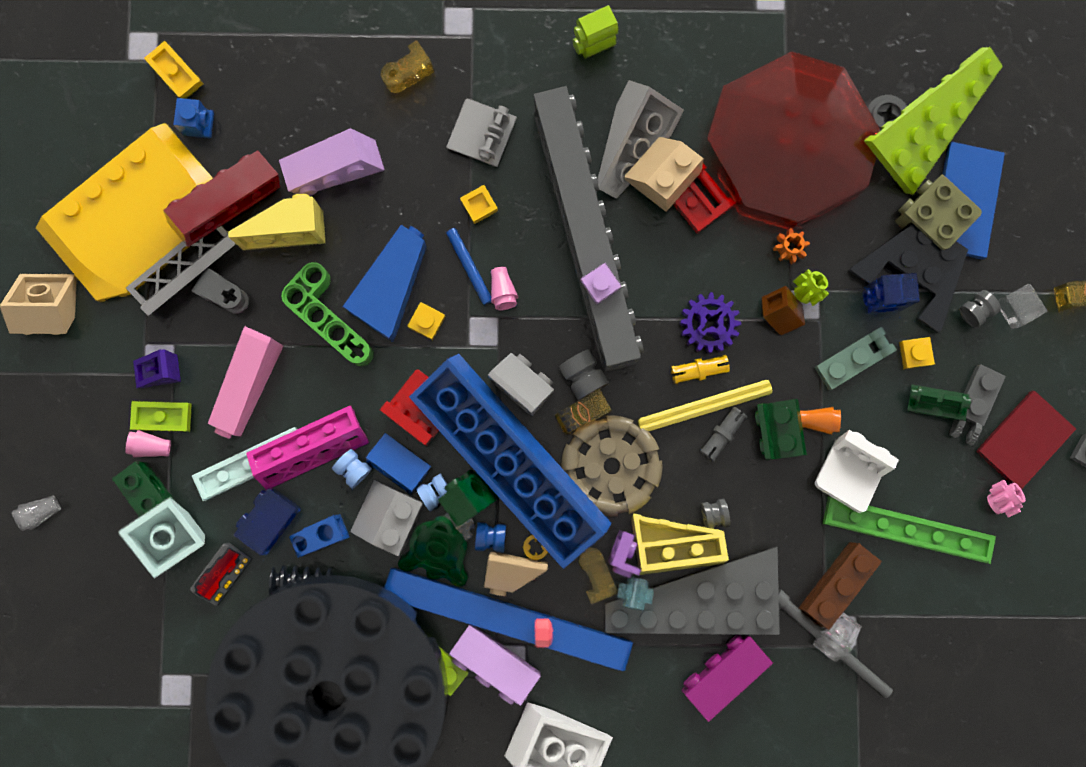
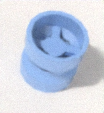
(351, 468)
(429, 495)

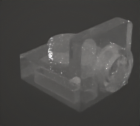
(839, 639)

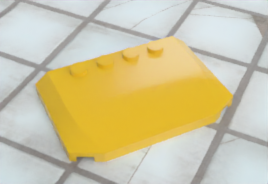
(116, 219)

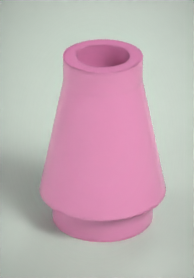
(502, 290)
(146, 445)

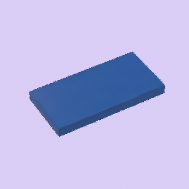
(978, 176)

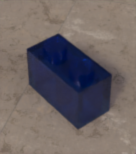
(266, 521)

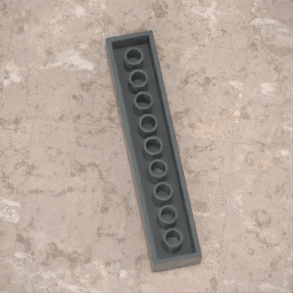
(585, 226)

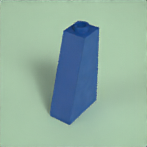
(388, 283)

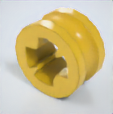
(526, 547)

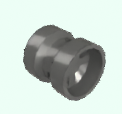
(981, 308)

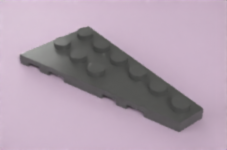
(719, 600)

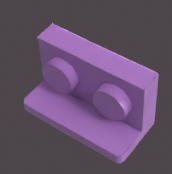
(623, 548)

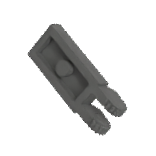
(983, 391)

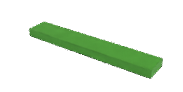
(911, 531)

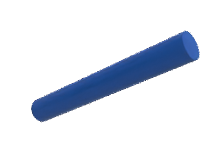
(469, 266)

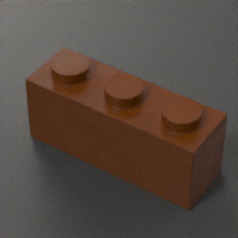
(840, 585)

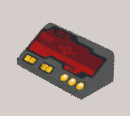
(220, 574)

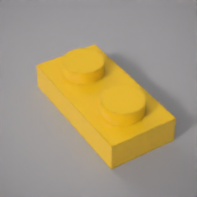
(173, 70)

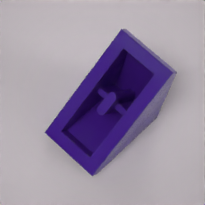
(157, 369)

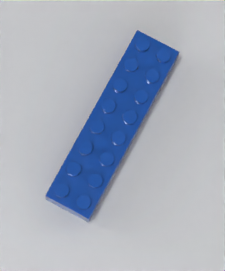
(510, 460)

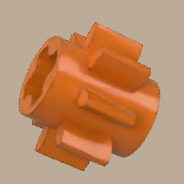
(799, 243)

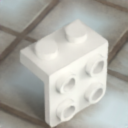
(854, 470)

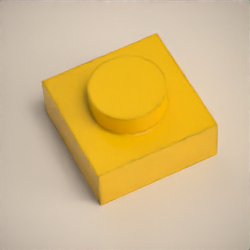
(479, 204)
(426, 321)
(916, 353)

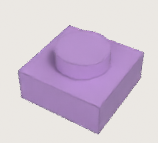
(600, 283)

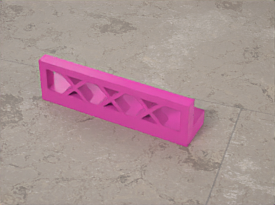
(306, 446)

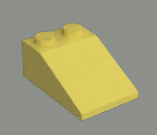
(283, 225)

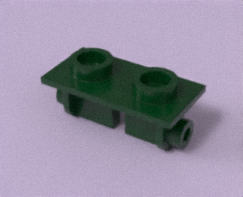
(939, 402)

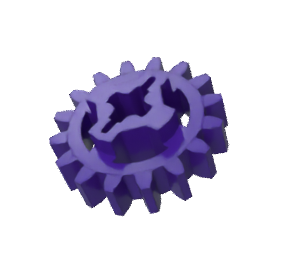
(717, 331)

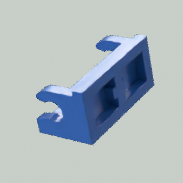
(398, 464)

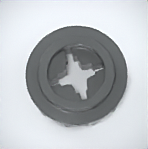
(882, 104)

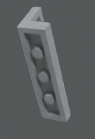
(182, 278)

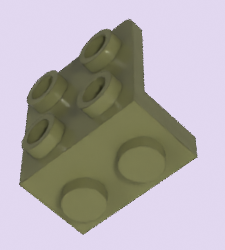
(940, 212)

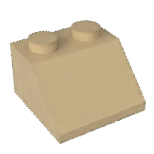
(665, 171)
(40, 304)

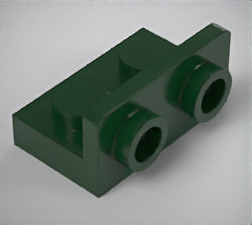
(781, 429)

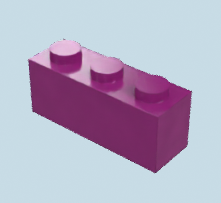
(726, 675)

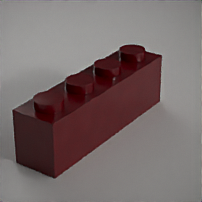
(222, 198)

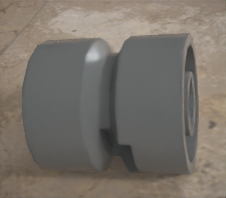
(583, 374)

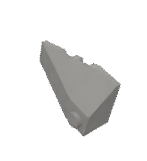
(637, 123)

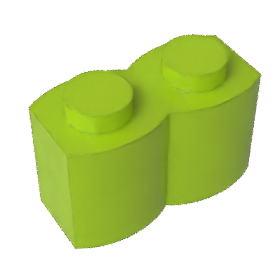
(595, 32)

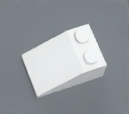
(555, 740)

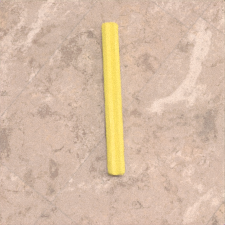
(705, 406)

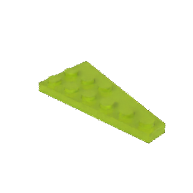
(927, 125)

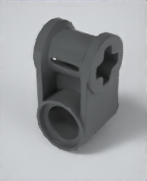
(219, 291)

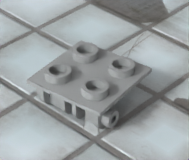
(482, 132)

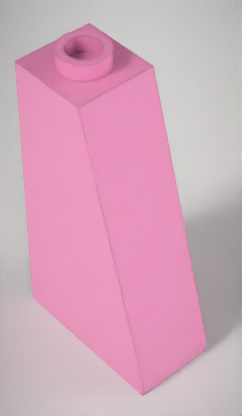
(244, 382)

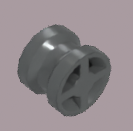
(715, 514)

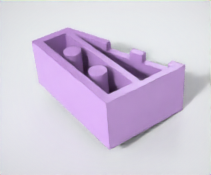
(331, 162)

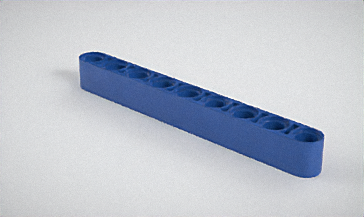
(508, 618)

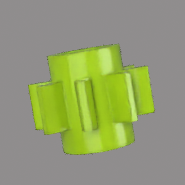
(811, 287)

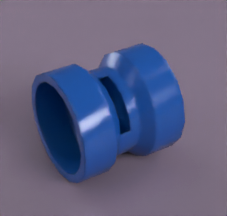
(490, 537)

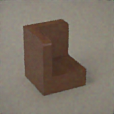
(783, 310)

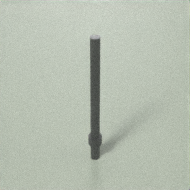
(848, 659)

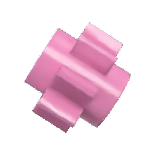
(1006, 498)

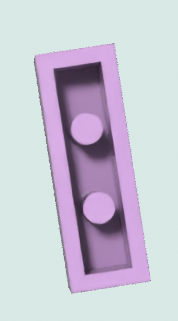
(494, 665)

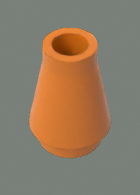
(822, 420)

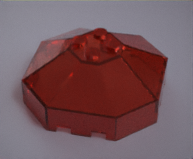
(792, 140)

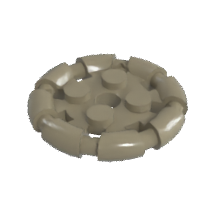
(626, 456)

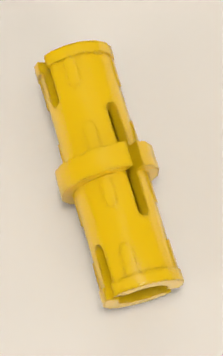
(700, 369)

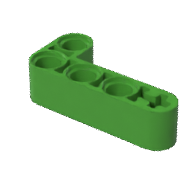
(330, 321)

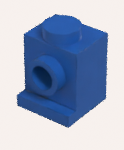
(193, 118)

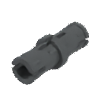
(723, 434)

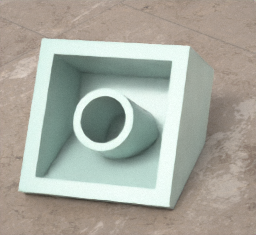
(163, 536)

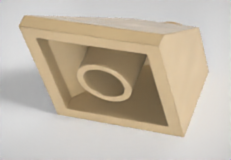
(511, 572)

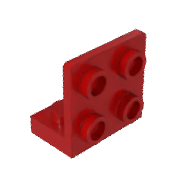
(406, 412)

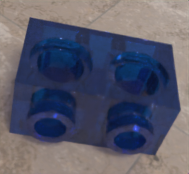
(891, 293)

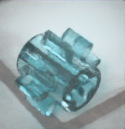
(635, 593)

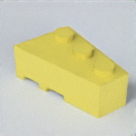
(675, 546)

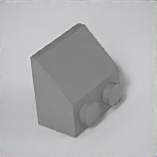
(521, 383)
(387, 518)

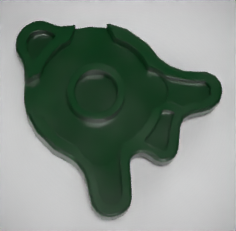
(439, 550)

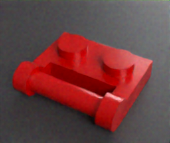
(697, 208)

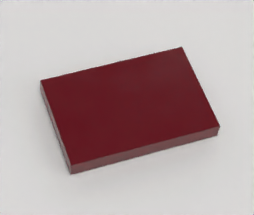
(1026, 439)

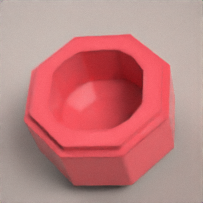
(543, 632)

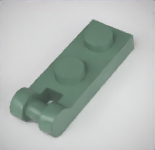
(854, 359)

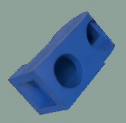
(319, 535)

